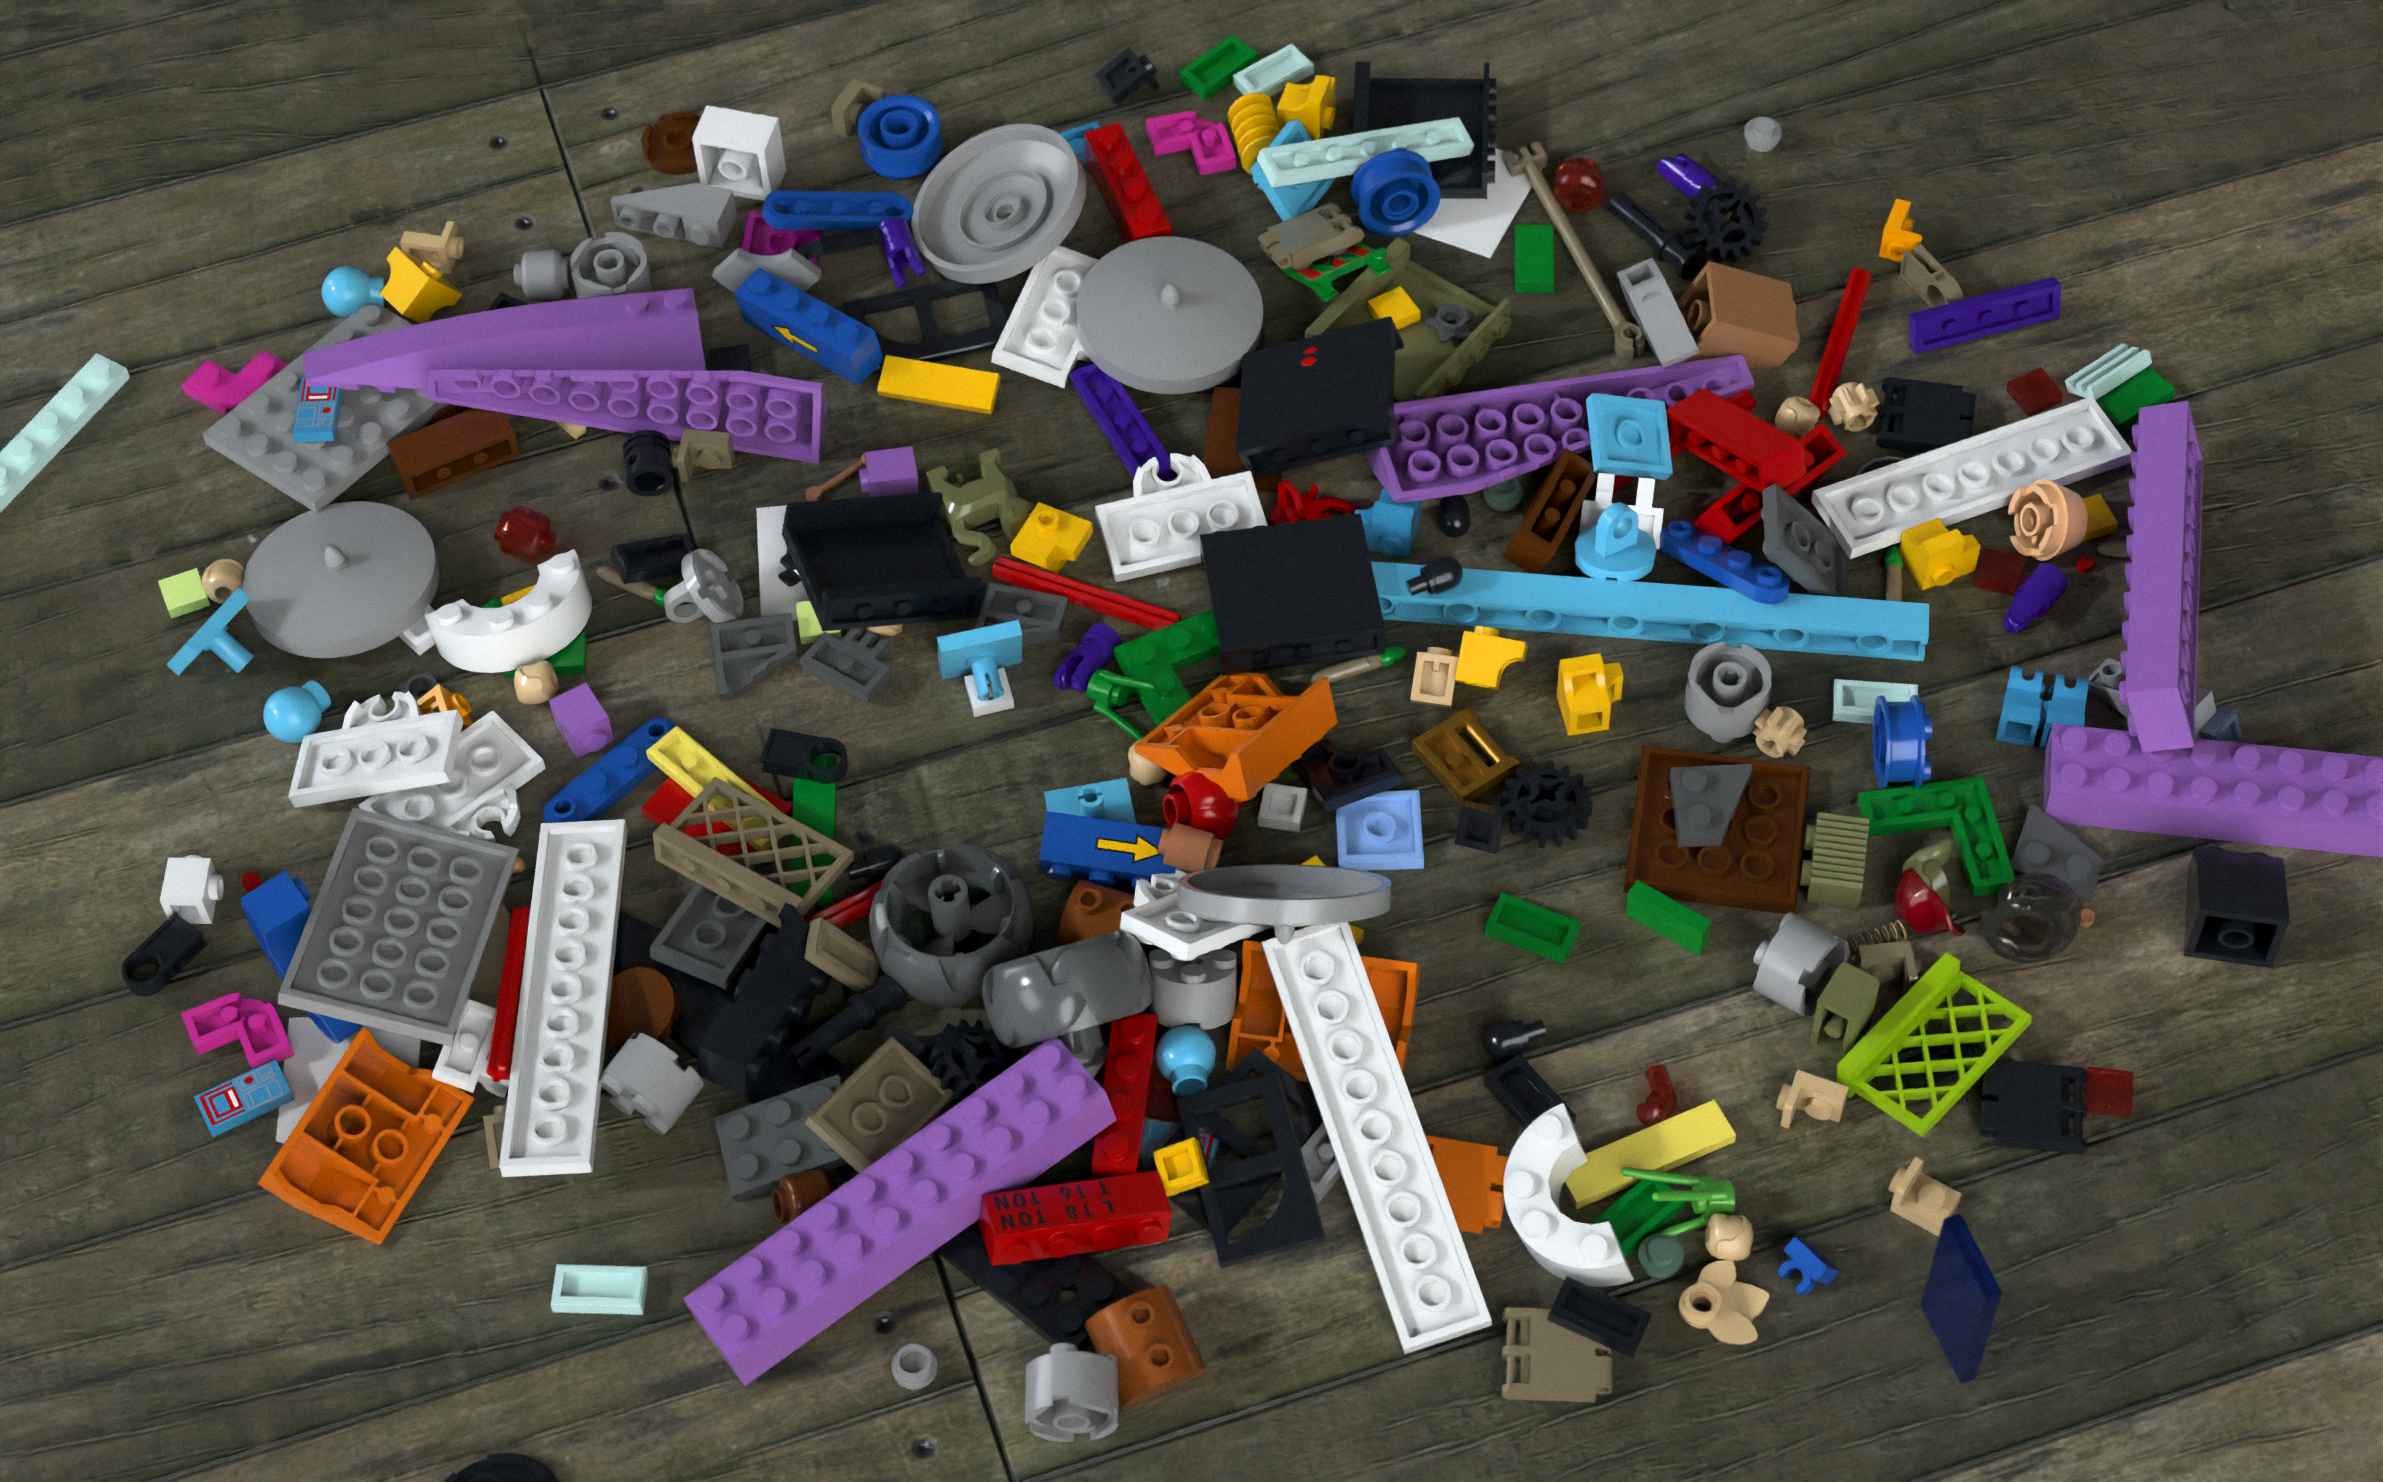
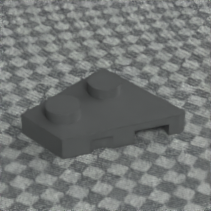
(1038, 613)
(750, 650)
(1706, 801)
(2055, 851)

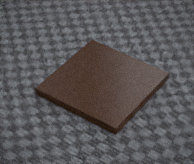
(1760, 852)

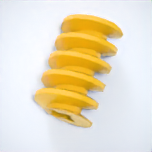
(1253, 126)

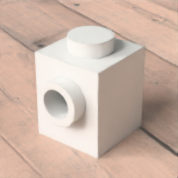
(191, 889)

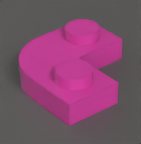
(1184, 131)
(225, 390)
(243, 1019)

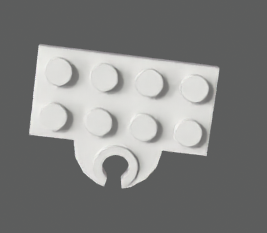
(1042, 327)
(1165, 519)
(377, 752)
(482, 787)
(1162, 923)

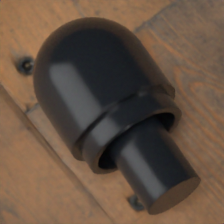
(1454, 516)
(1436, 577)
(875, 863)
(1512, 1037)

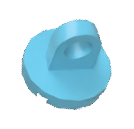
(1615, 547)

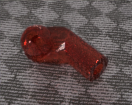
(1661, 1099)

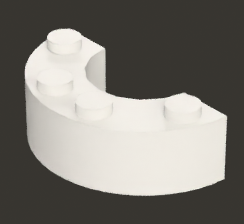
(518, 632)
(1532, 1187)

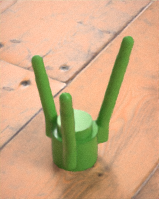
(1706, 1197)

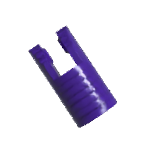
(1686, 174)
(900, 249)
(2035, 597)
(1090, 654)

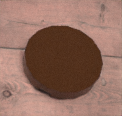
(669, 143)
(641, 1003)

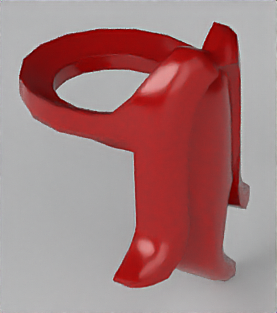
(1305, 506)

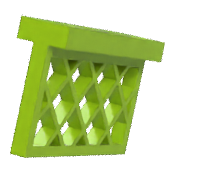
(1898, 1031)

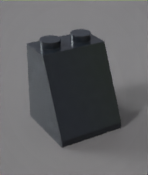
(2235, 906)

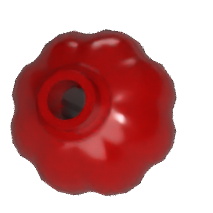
(1200, 804)

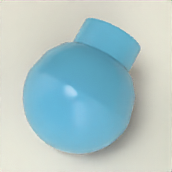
(349, 289)
(295, 711)
(1186, 1059)

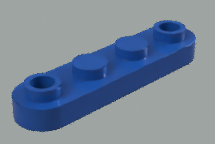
(833, 210)
(1724, 563)
(609, 777)

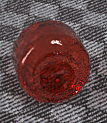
(1579, 185)
(524, 534)

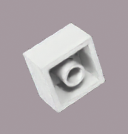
(739, 152)

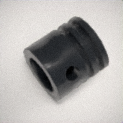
(648, 463)

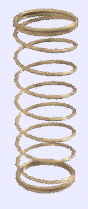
(1896, 931)

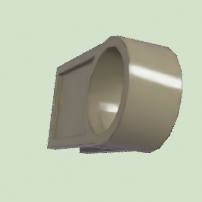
(1929, 278)

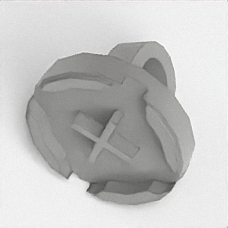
(706, 589)

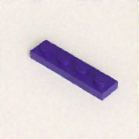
(1984, 315)
(1120, 420)

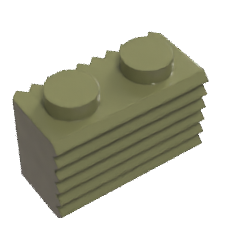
(1837, 859)
(1844, 1010)

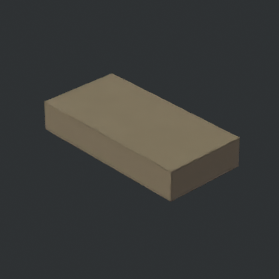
(841, 956)

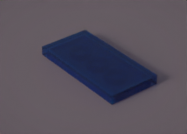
(1960, 1298)

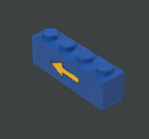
(809, 326)
(1100, 850)

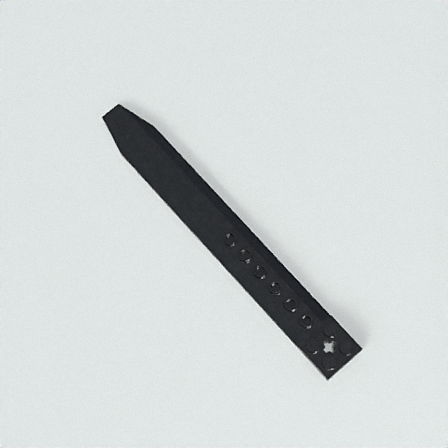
(1025, 1289)

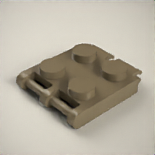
(1310, 237)
(1552, 1360)

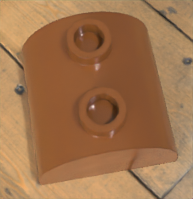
(1094, 912)
(1149, 1343)

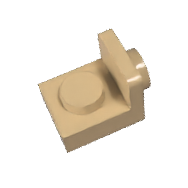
(436, 249)
(1434, 677)
(1814, 1095)
(1922, 1197)

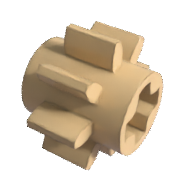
(1853, 406)
(1779, 731)

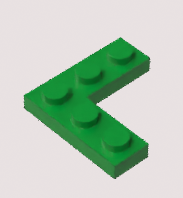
(1163, 652)
(1952, 803)

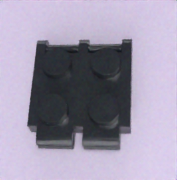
(1924, 415)
(2031, 1108)

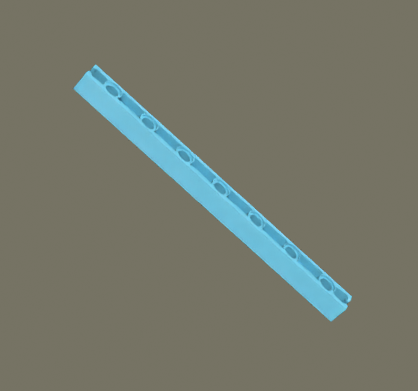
(1659, 612)

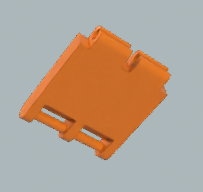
(1472, 1181)

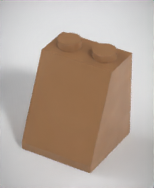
(1740, 314)

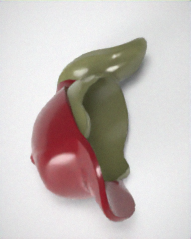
(1924, 891)

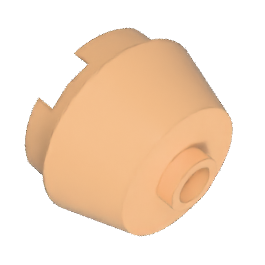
(2047, 519)

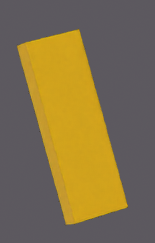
(938, 384)

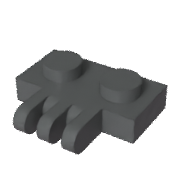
(850, 663)

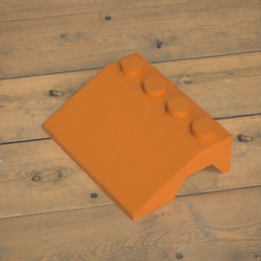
(1242, 730)
(1262, 1022)
(366, 1141)

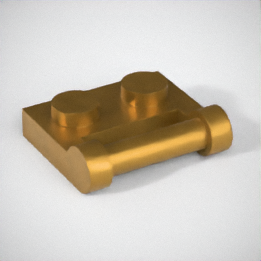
(1457, 763)

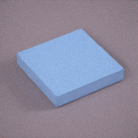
(1381, 832)

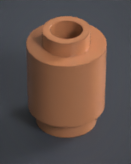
(1189, 848)

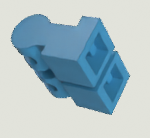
(2026, 712)

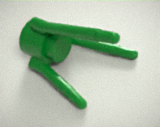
(1112, 690)

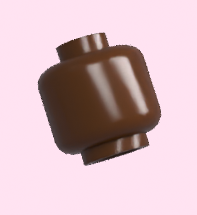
(799, 1193)

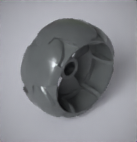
(941, 884)
(1068, 991)

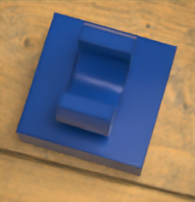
(1811, 1264)

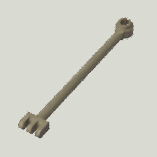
(1531, 166)

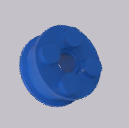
(900, 136)
(1395, 192)
(1900, 741)

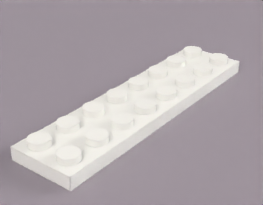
(1970, 476)

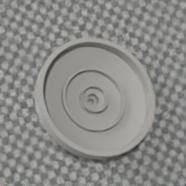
(999, 203)
(1169, 315)
(341, 579)
(1284, 895)

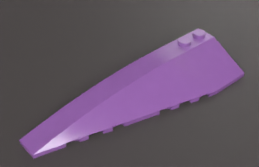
(577, 334)
(759, 410)
(1500, 433)

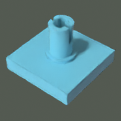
(1296, 198)
(1629, 436)
(214, 636)
(980, 654)
(1097, 800)

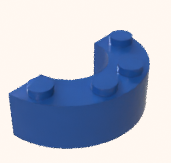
(277, 918)

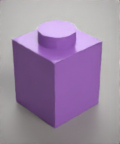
(889, 472)
(581, 720)

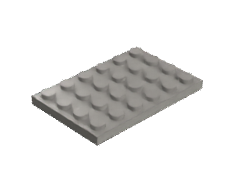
(315, 473)
(399, 927)

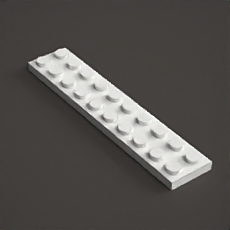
(564, 1000)
(1376, 1137)

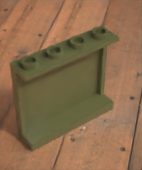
(1424, 364)

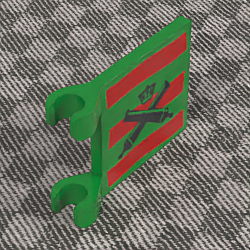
(1327, 269)

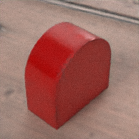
(2084, 564)
(250, 881)

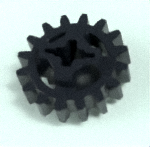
(1711, 212)
(1546, 804)
(969, 1057)

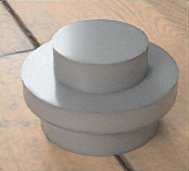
(1762, 133)
(914, 1366)

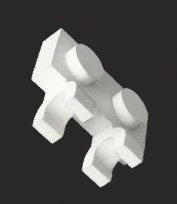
(1649, 518)
(466, 1060)

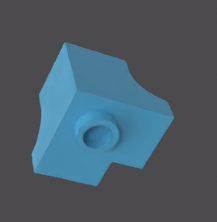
(1391, 526)

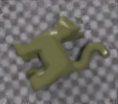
(980, 502)

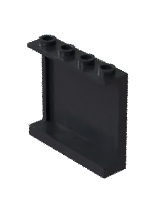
(1409, 101)
(1319, 410)
(879, 562)
(1292, 594)

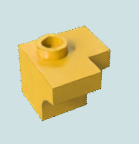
(1310, 104)
(417, 287)
(1051, 538)
(1936, 554)
(1486, 656)
(1586, 692)

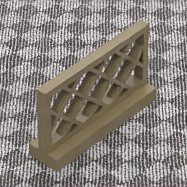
(727, 875)

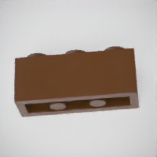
(452, 450)
(1550, 513)

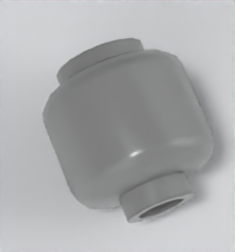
(543, 274)

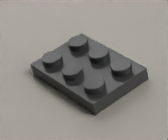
(1802, 545)
(709, 937)
(772, 1140)

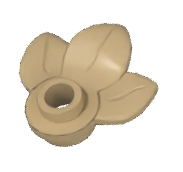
(1729, 1304)

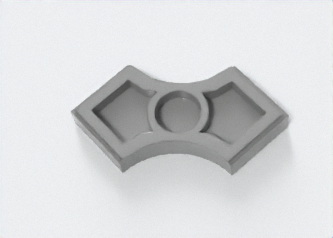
(787, 266)

